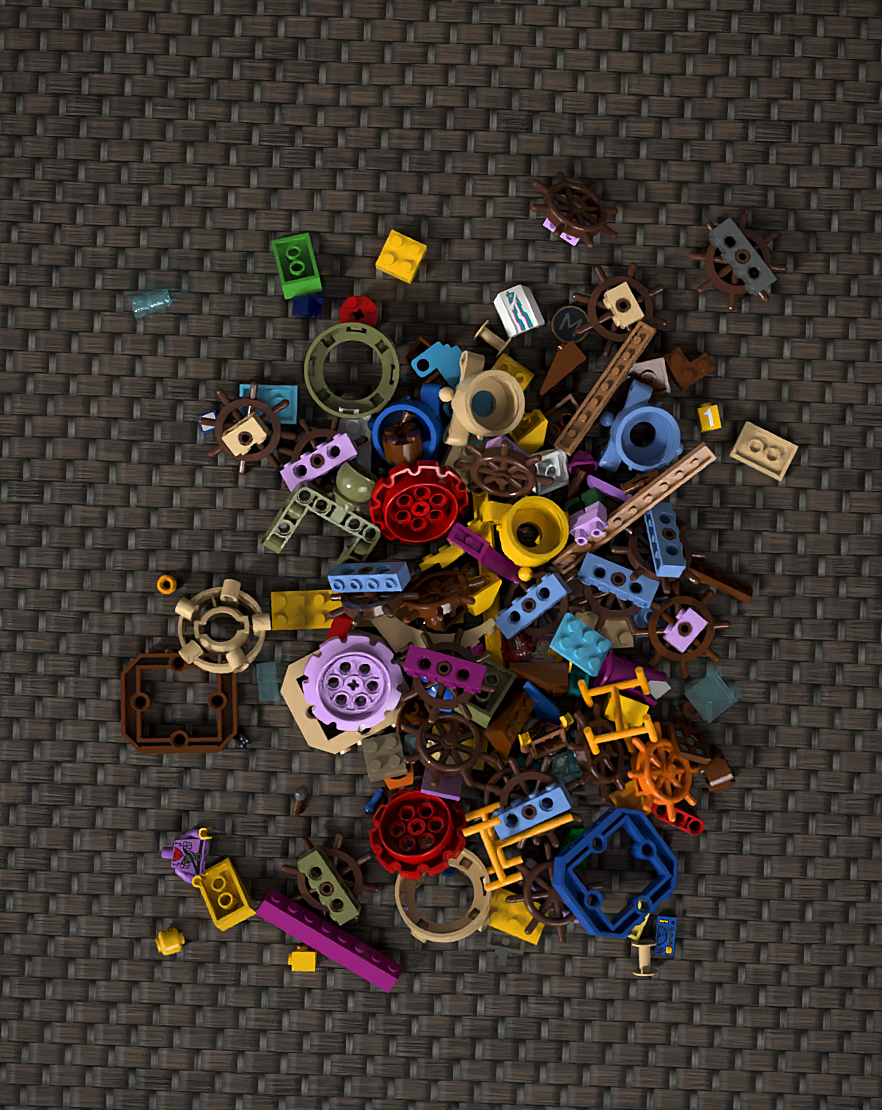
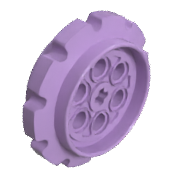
(357, 651)

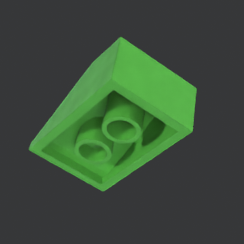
(296, 265)

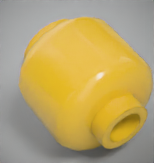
(169, 941)

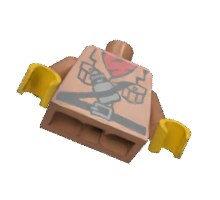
(545, 737)

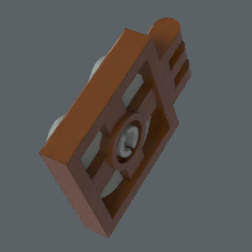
(687, 742)

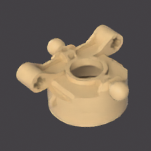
(506, 397)

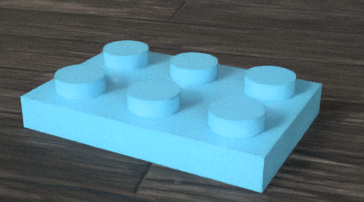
(273, 395)
(581, 644)

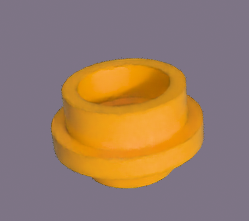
(160, 584)

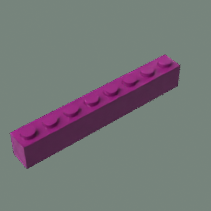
(329, 940)

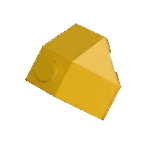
(530, 431)
(484, 593)

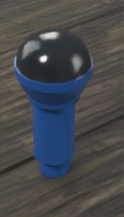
(370, 807)

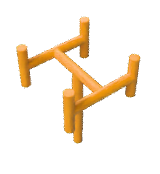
(622, 728)
(495, 845)

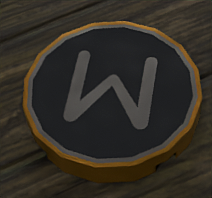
(566, 322)

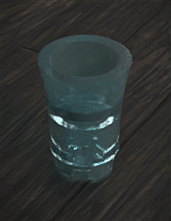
(149, 302)

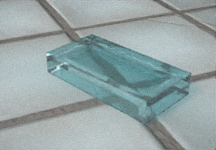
(267, 681)

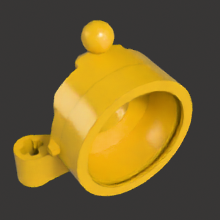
(533, 510)

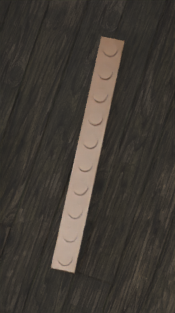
(637, 505)

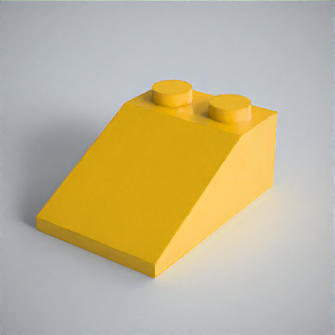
(226, 895)

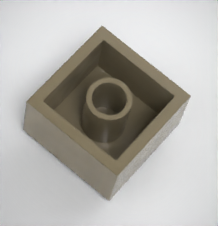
(384, 757)

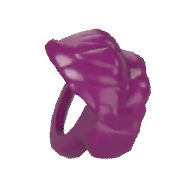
(582, 460)

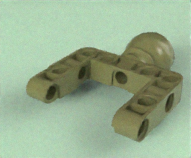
(342, 505)

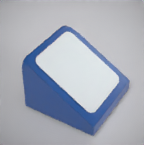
(207, 429)

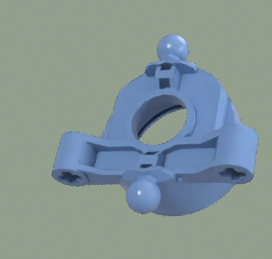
(637, 409)

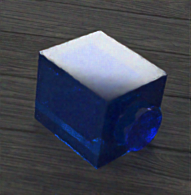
(307, 307)

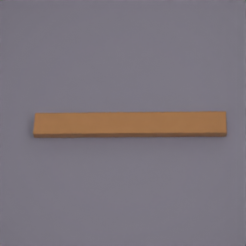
(605, 388)

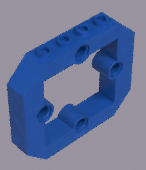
(575, 893)

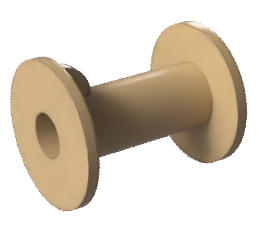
(492, 339)
(644, 958)

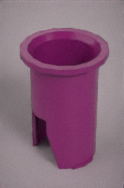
(618, 669)

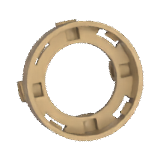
(473, 920)

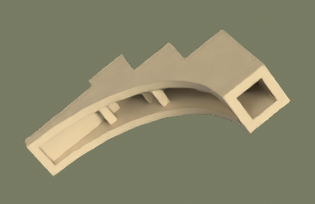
(400, 634)

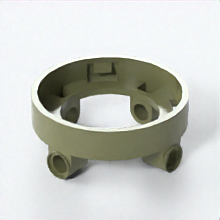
(322, 393)

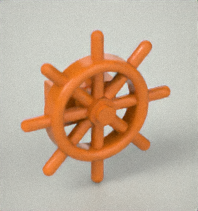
(656, 774)

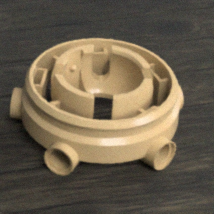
(221, 651)

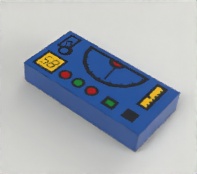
(665, 935)

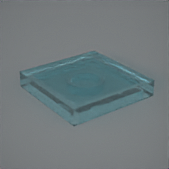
(710, 696)

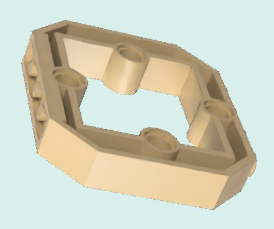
(311, 725)

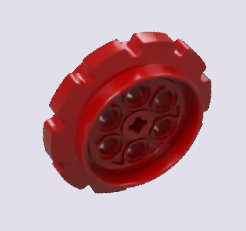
(418, 502)
(417, 832)

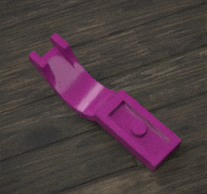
(482, 550)

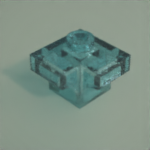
(565, 767)

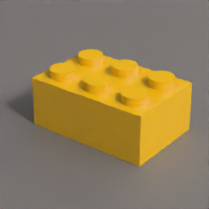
(513, 916)

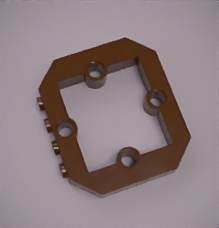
(133, 714)

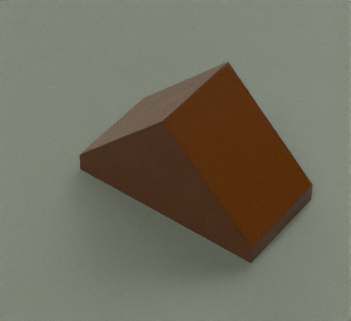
(418, 348)

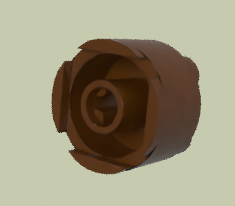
(403, 443)
(717, 772)

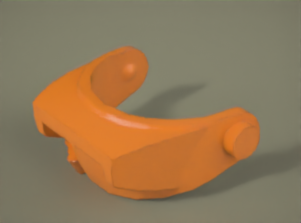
(405, 781)

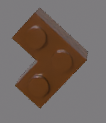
(686, 373)

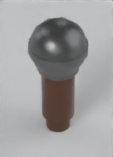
(300, 794)

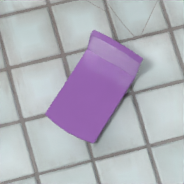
(608, 490)

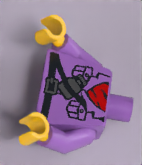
(189, 855)

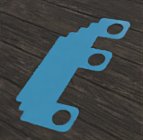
(447, 362)

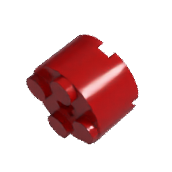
(357, 304)

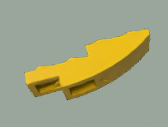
(452, 553)

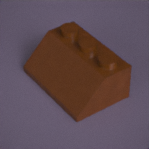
(509, 722)

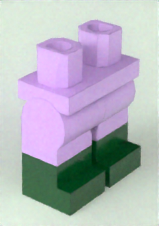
(587, 515)

